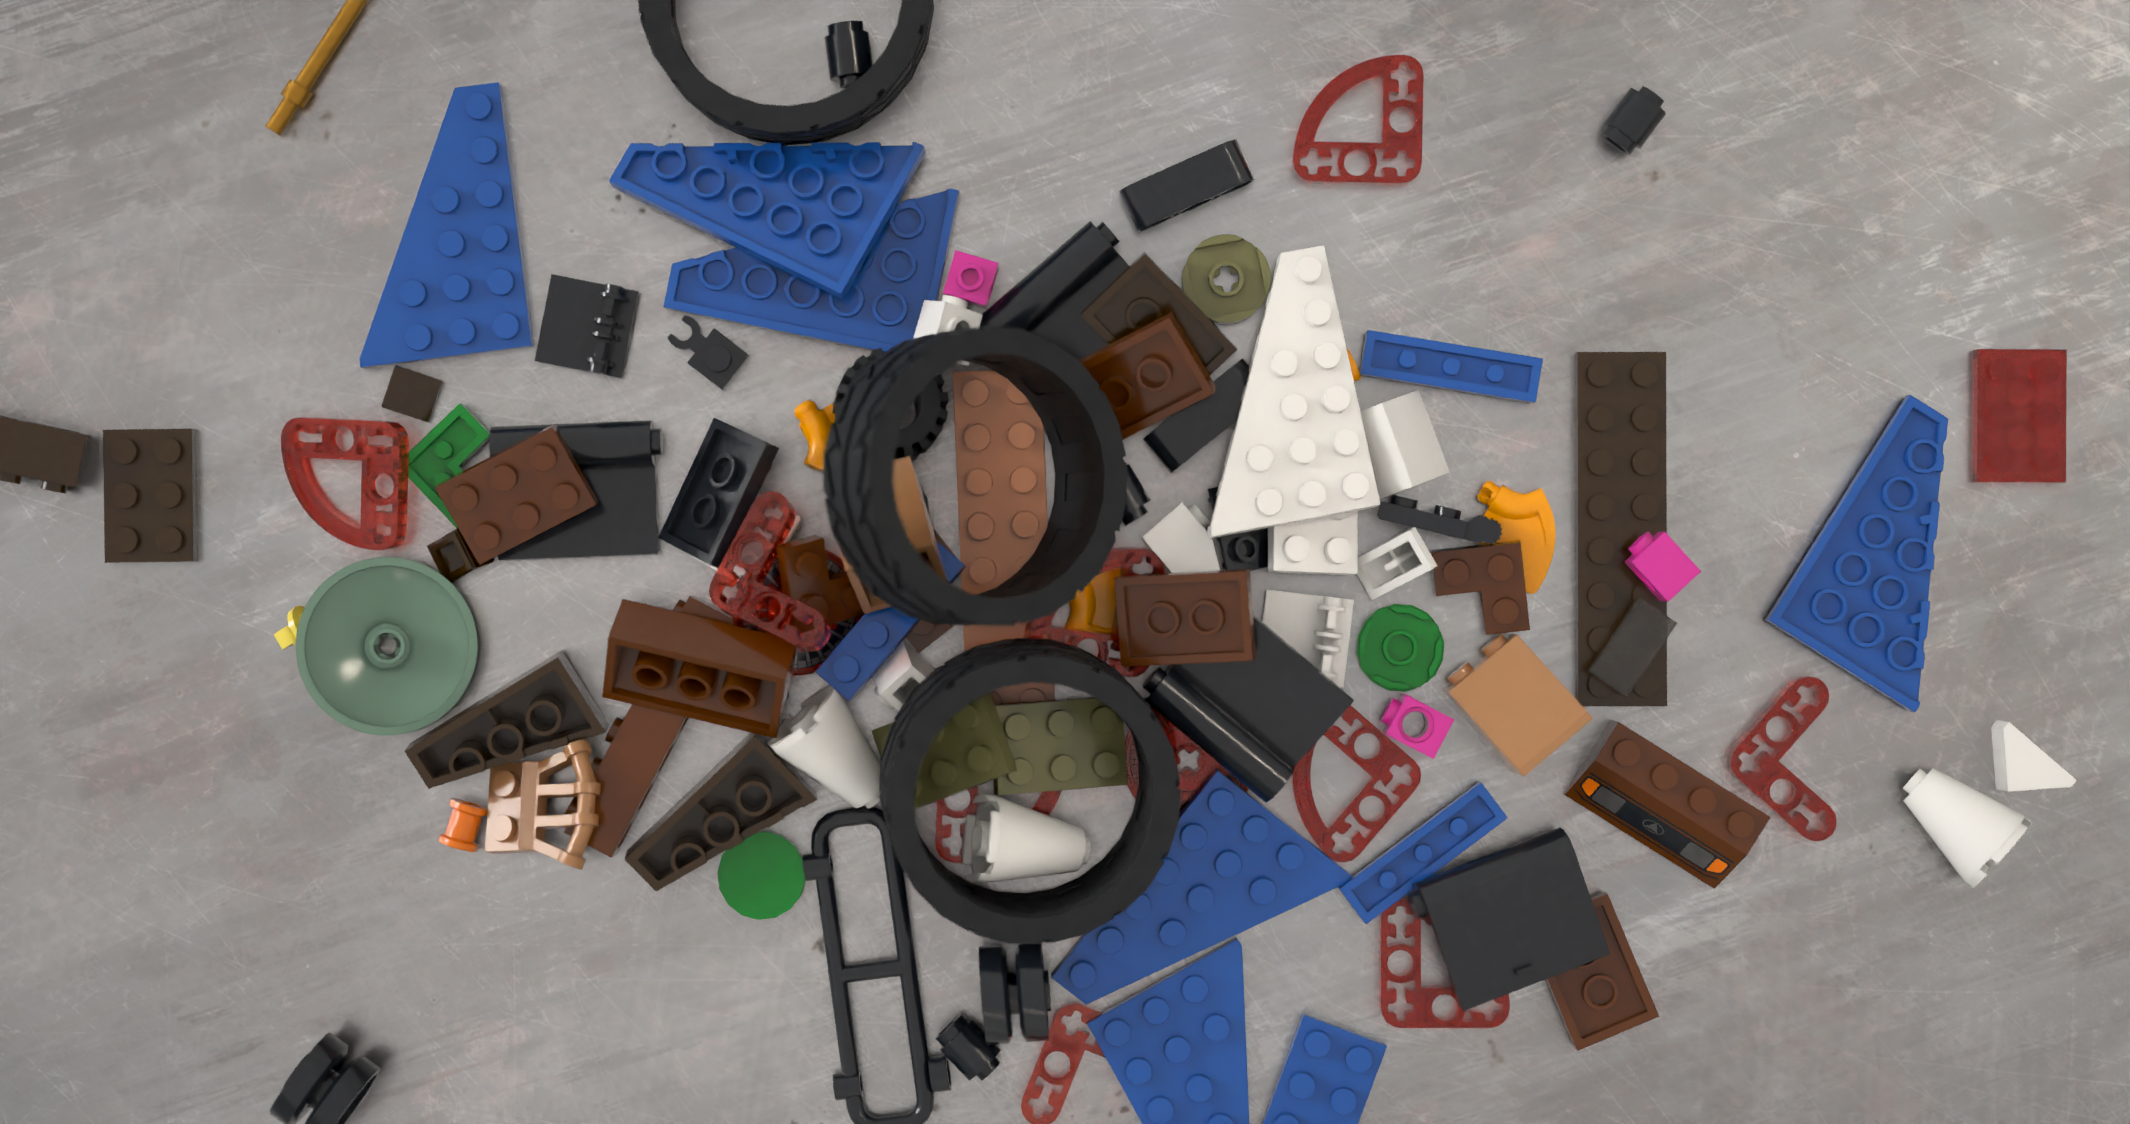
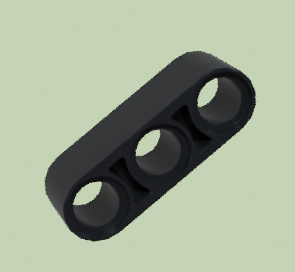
(1186, 185)
(1200, 423)

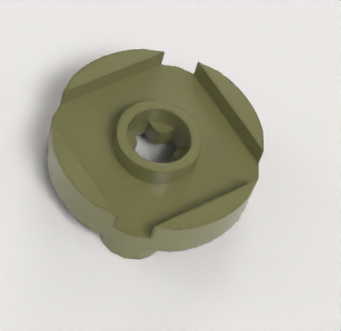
(1241, 259)

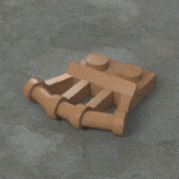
(520, 805)

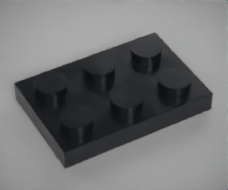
(718, 492)

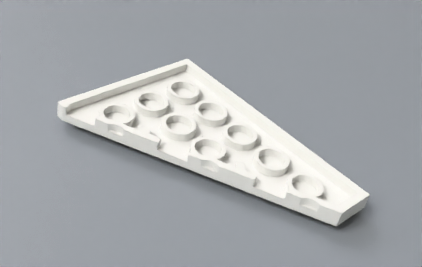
(1299, 424)

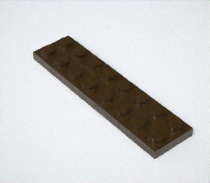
(1616, 502)

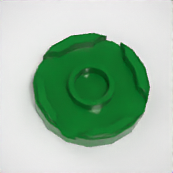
(1399, 647)
(762, 875)

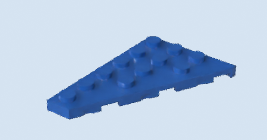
(788, 205)
(460, 258)
(878, 307)
(1870, 568)
(1223, 875)
(1183, 1043)

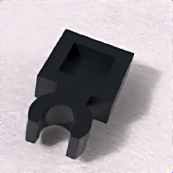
(714, 356)

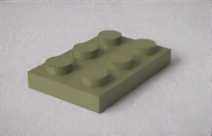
(1062, 746)
(962, 755)

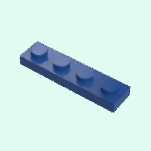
(1451, 366)
(874, 641)
(1423, 852)

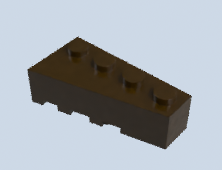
(41, 453)
(522, 718)
(728, 805)

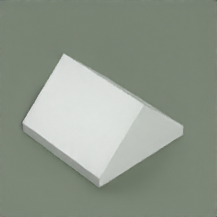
(1402, 444)

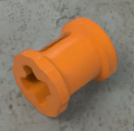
(463, 825)

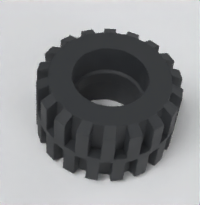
(929, 408)

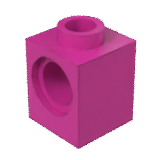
(971, 279)
(1661, 565)
(1435, 728)

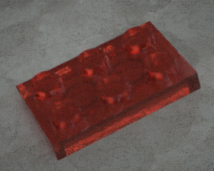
(2019, 415)

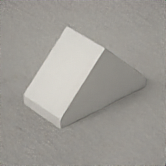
(1394, 563)
(2022, 764)

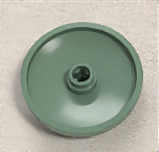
(342, 638)

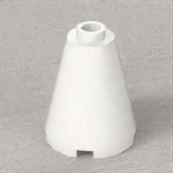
(830, 748)
(1964, 823)
(1019, 843)

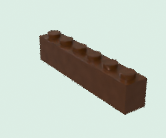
(636, 757)

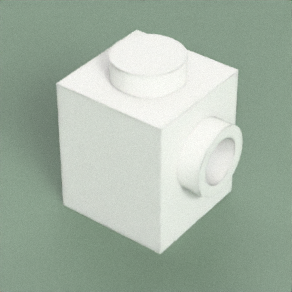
(946, 315)
(900, 675)

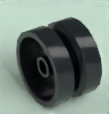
(1014, 993)
(320, 1086)

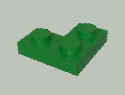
(445, 452)

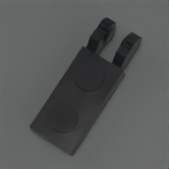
(1442, 521)

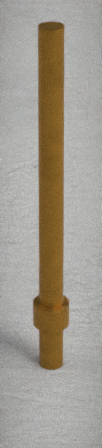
(297, 92)

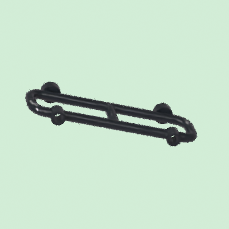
(929, 1073)

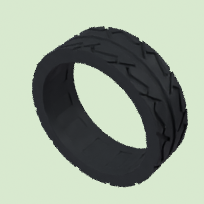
(799, 122)
(1086, 460)
(1078, 904)

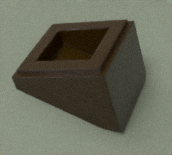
(412, 393)
(454, 556)

